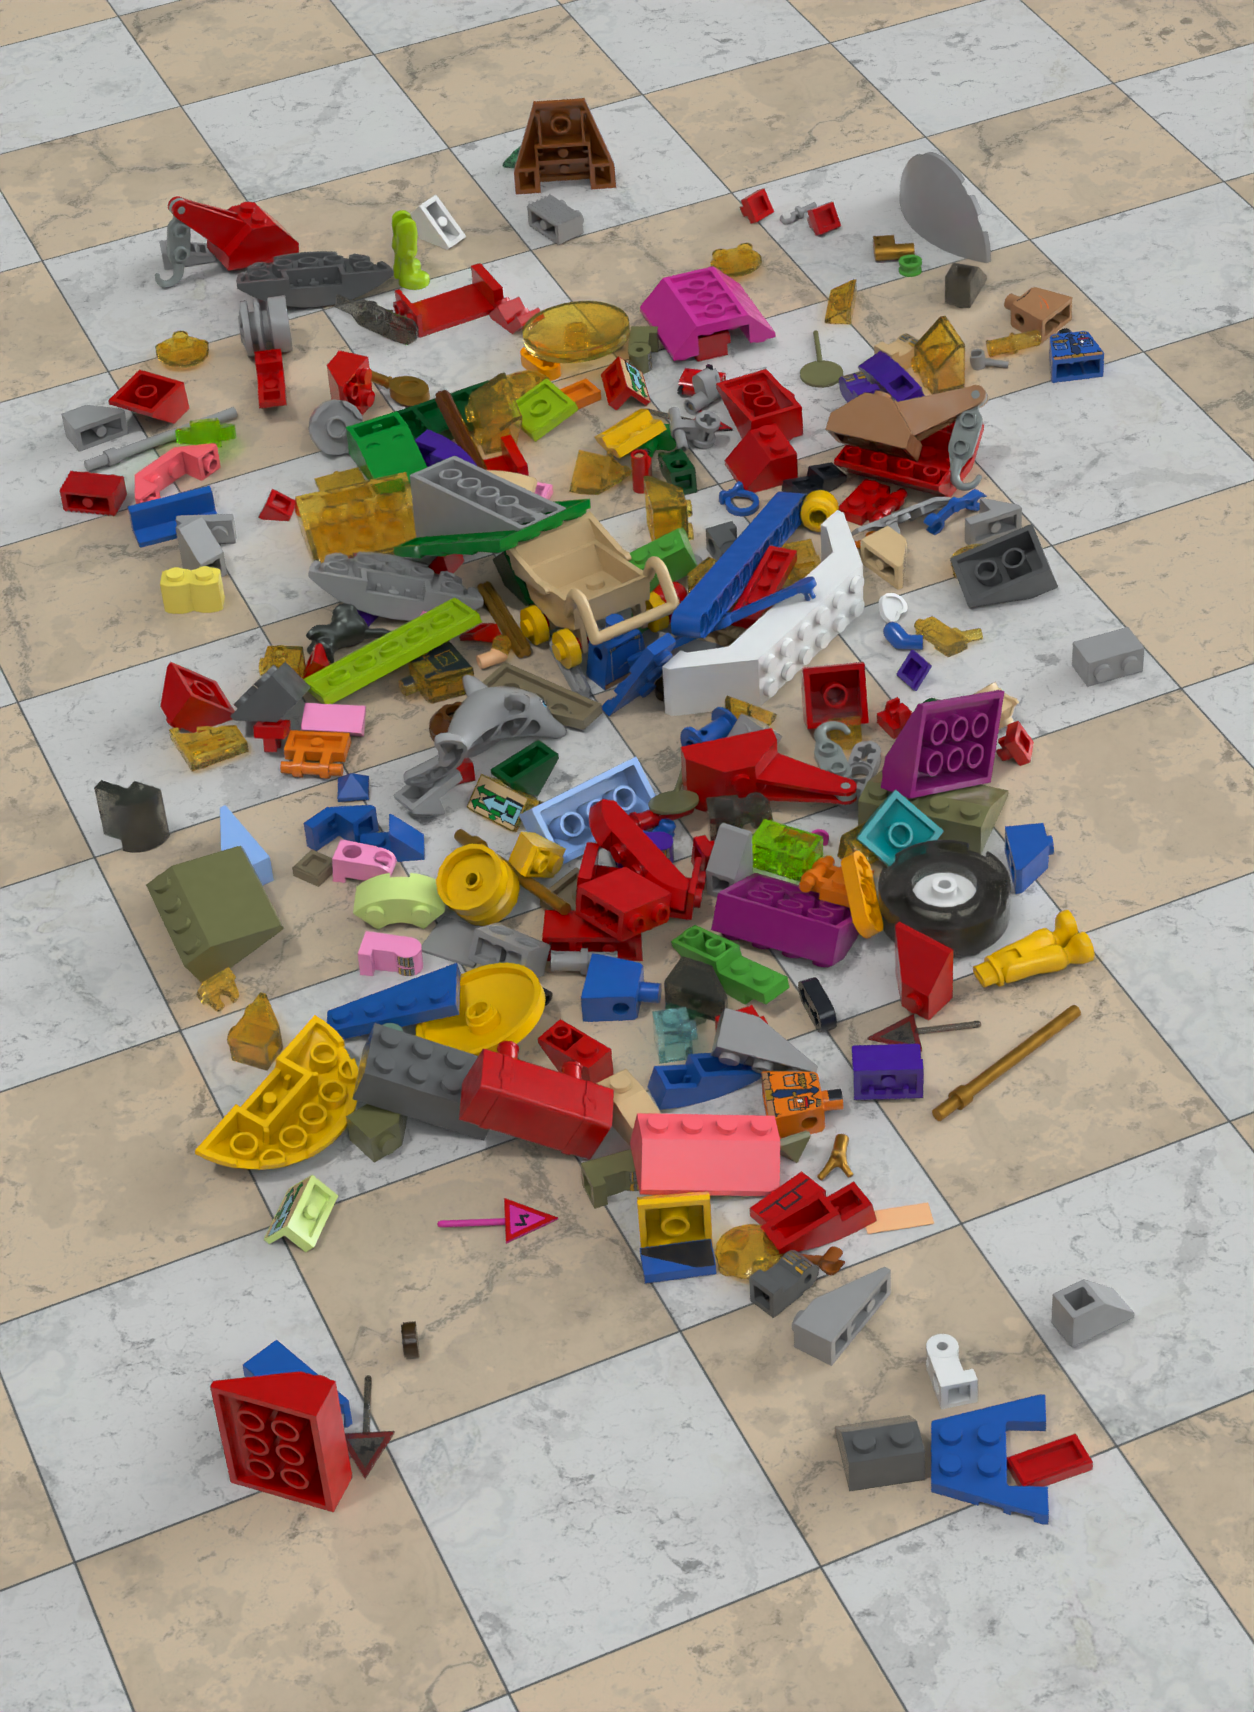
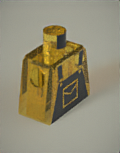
(437, 674)

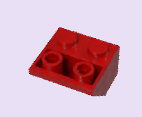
(351, 380)

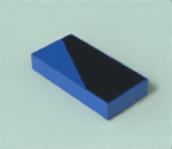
(678, 1261)

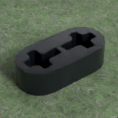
(817, 1004)

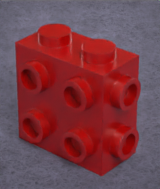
(623, 903)

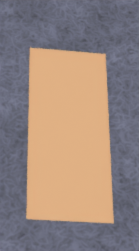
(901, 1218)

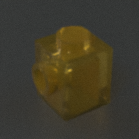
(279, 654)

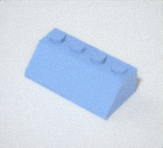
(566, 816)

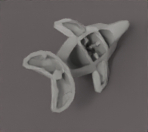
(483, 721)

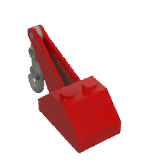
(233, 235)
(752, 765)

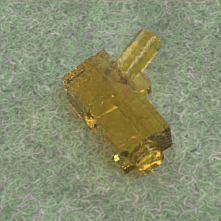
(946, 639)

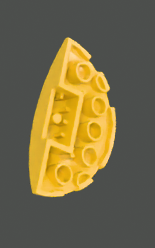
(294, 1109)

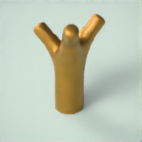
(837, 1157)

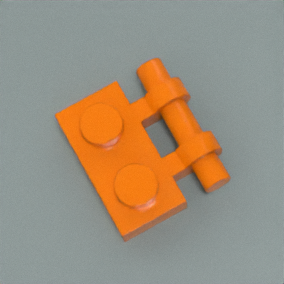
(315, 746)
(827, 881)

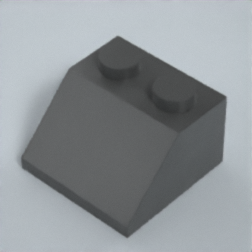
(881, 1452)

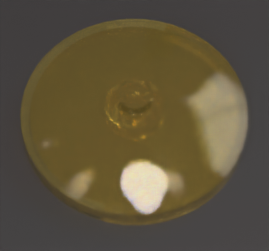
(576, 332)

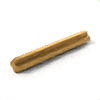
(504, 619)

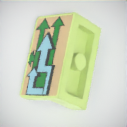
(302, 1213)

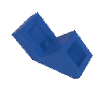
(340, 821)

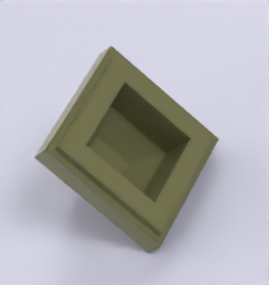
(794, 1145)

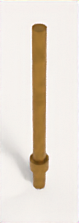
(526, 882)
(963, 1095)

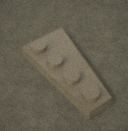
(565, 705)

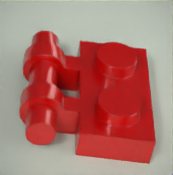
(871, 502)

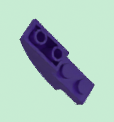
(890, 377)

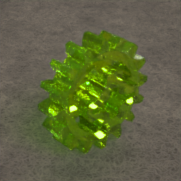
(205, 431)

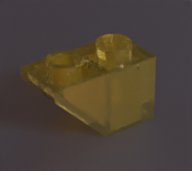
(256, 1036)

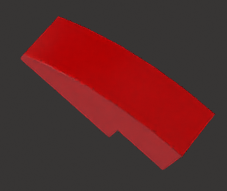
(820, 1220)

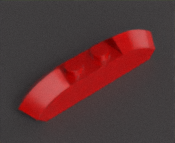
(635, 850)

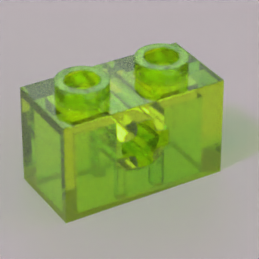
(785, 849)

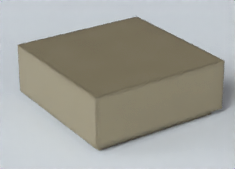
(313, 868)

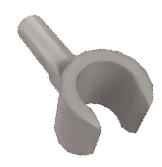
(979, 361)

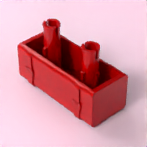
(536, 1102)

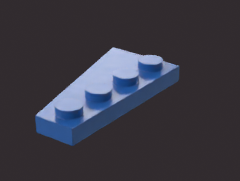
(405, 1004)

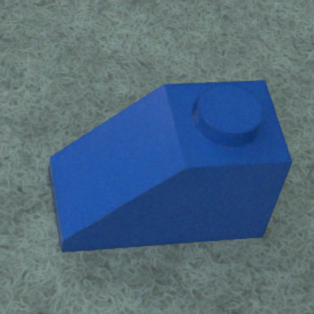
(1027, 853)

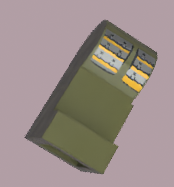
(641, 343)
(608, 1177)

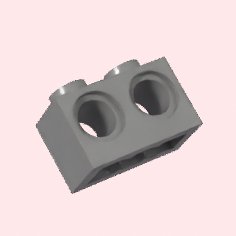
(505, 945)

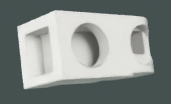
(950, 1382)

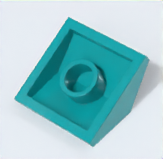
(895, 827)

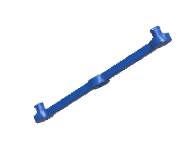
(802, 586)

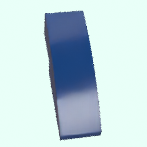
(697, 1081)

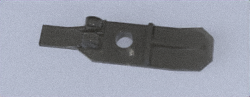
(387, 324)

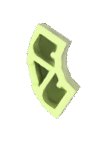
(398, 900)

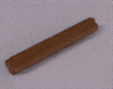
(457, 426)

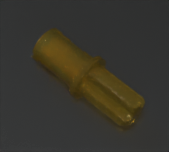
(1013, 343)

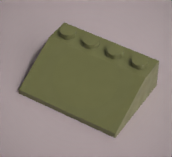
(962, 813)
(214, 910)

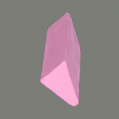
(334, 718)

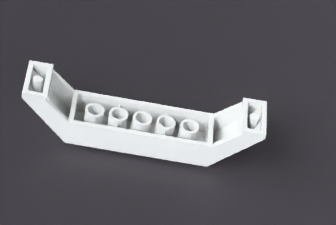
(778, 641)

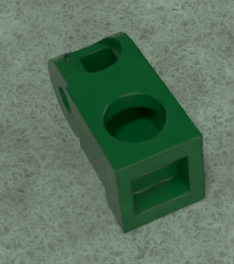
(678, 470)

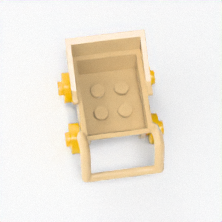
(582, 577)

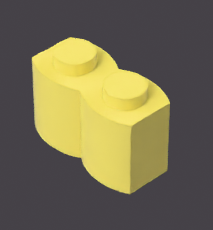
(192, 590)

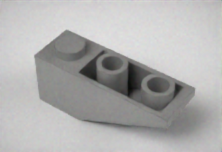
(754, 1043)

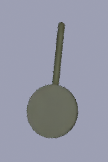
(820, 372)
(674, 801)

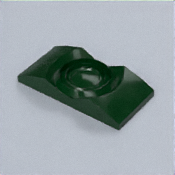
(428, 415)

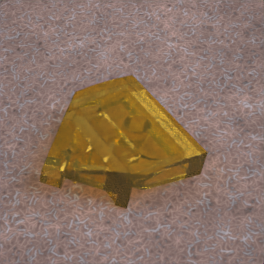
(597, 473)

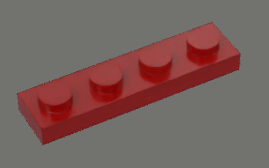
(766, 580)

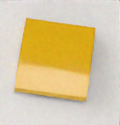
(630, 433)

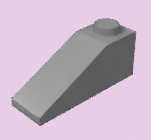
(839, 1316)

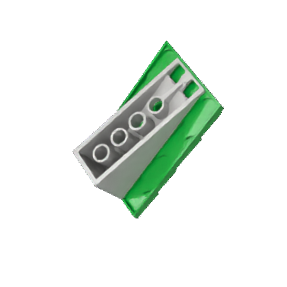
(475, 511)

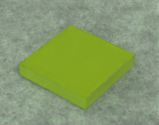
(544, 409)

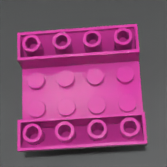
(700, 305)

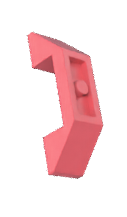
(193, 460)

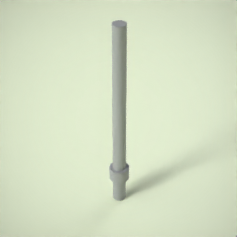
(113, 456)

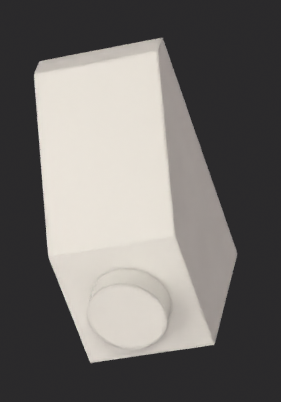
(436, 224)

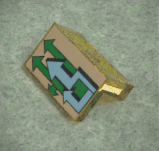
(500, 803)

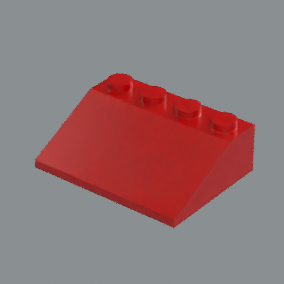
(284, 1436)

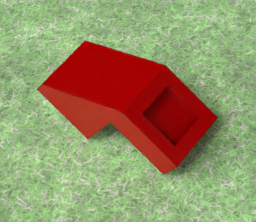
(511, 314)

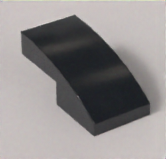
(819, 477)

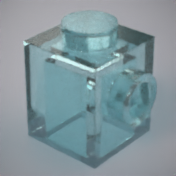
(673, 1034)

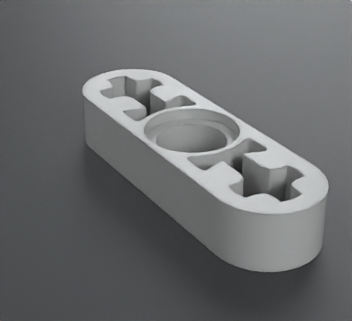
(869, 768)

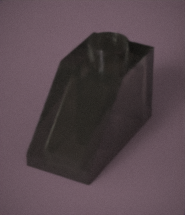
(696, 988)

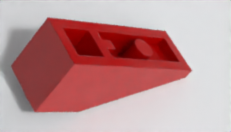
(573, 933)

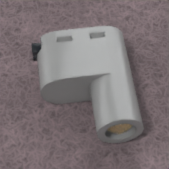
(705, 390)

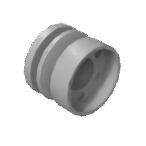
(265, 325)

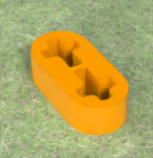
(550, 369)

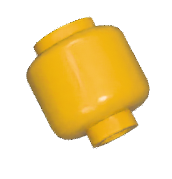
(817, 508)

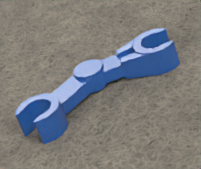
(968, 501)

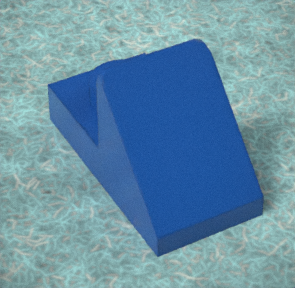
(401, 840)

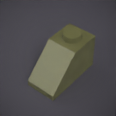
(376, 1131)

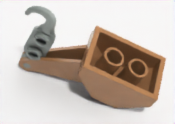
(898, 427)

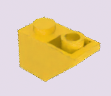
(536, 856)

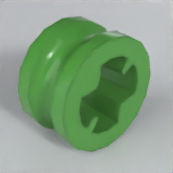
(910, 265)

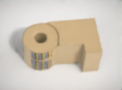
(900, 350)

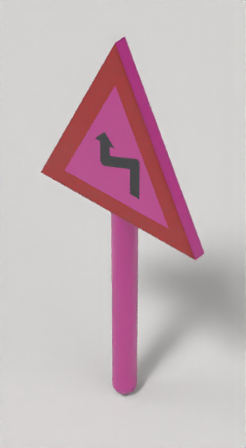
(518, 1220)

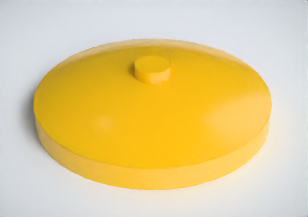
(495, 1006)

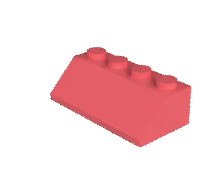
(706, 1154)

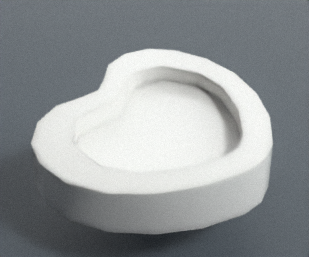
(891, 607)

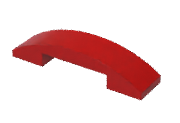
(270, 378)

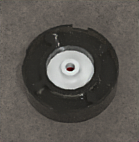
(947, 895)

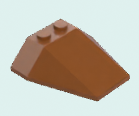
(562, 146)

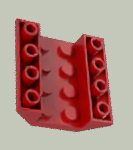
(927, 475)

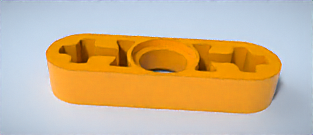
(862, 894)

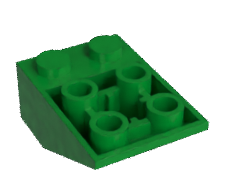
(384, 447)

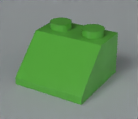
(673, 550)

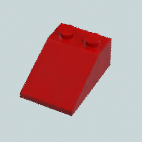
(760, 401)

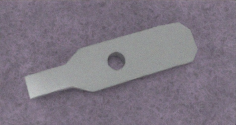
(901, 516)

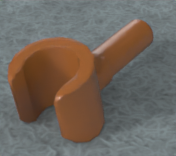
(829, 1262)

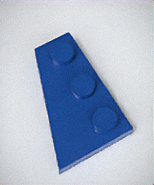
(643, 674)

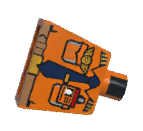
(798, 1101)

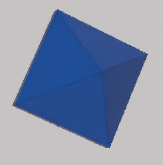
(353, 787)

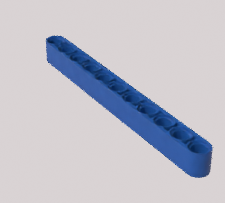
(734, 569)

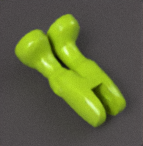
(404, 244)

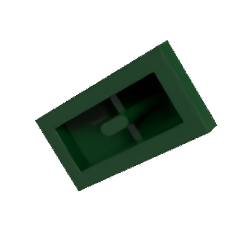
(528, 768)

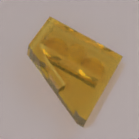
(209, 745)

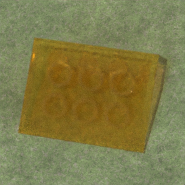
(357, 517)

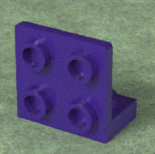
(887, 1071)

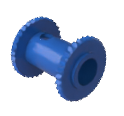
(719, 728)

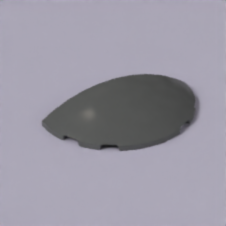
(313, 278)

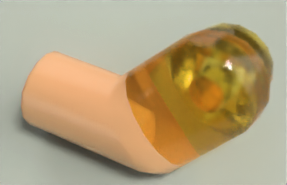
(499, 652)

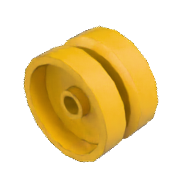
(477, 884)

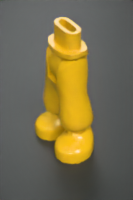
(1037, 953)

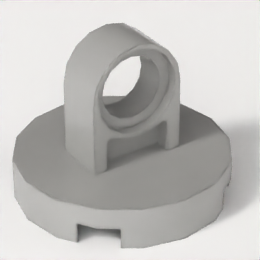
(329, 425)

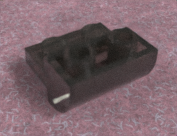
(133, 815)

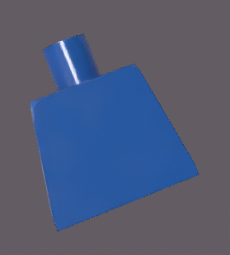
(615, 990)

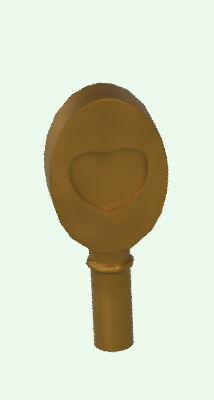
(404, 389)

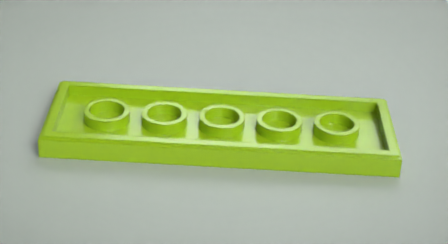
(392, 651)

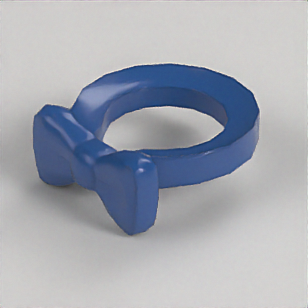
(738, 490)

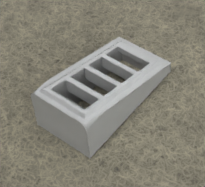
(198, 255)

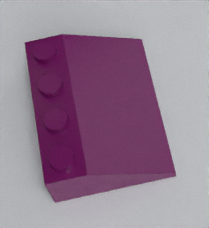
(945, 746)
(785, 919)

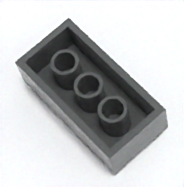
(415, 1078)

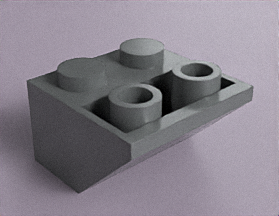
(276, 694)

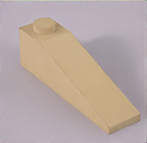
(627, 1102)

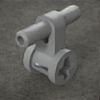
(693, 430)

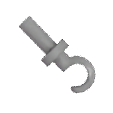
(799, 212)

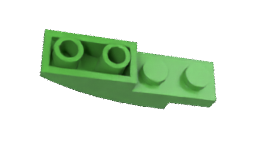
(737, 974)

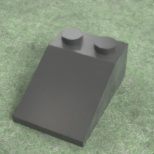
(1004, 569)

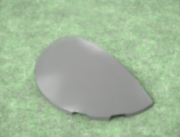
(941, 209)
(389, 584)

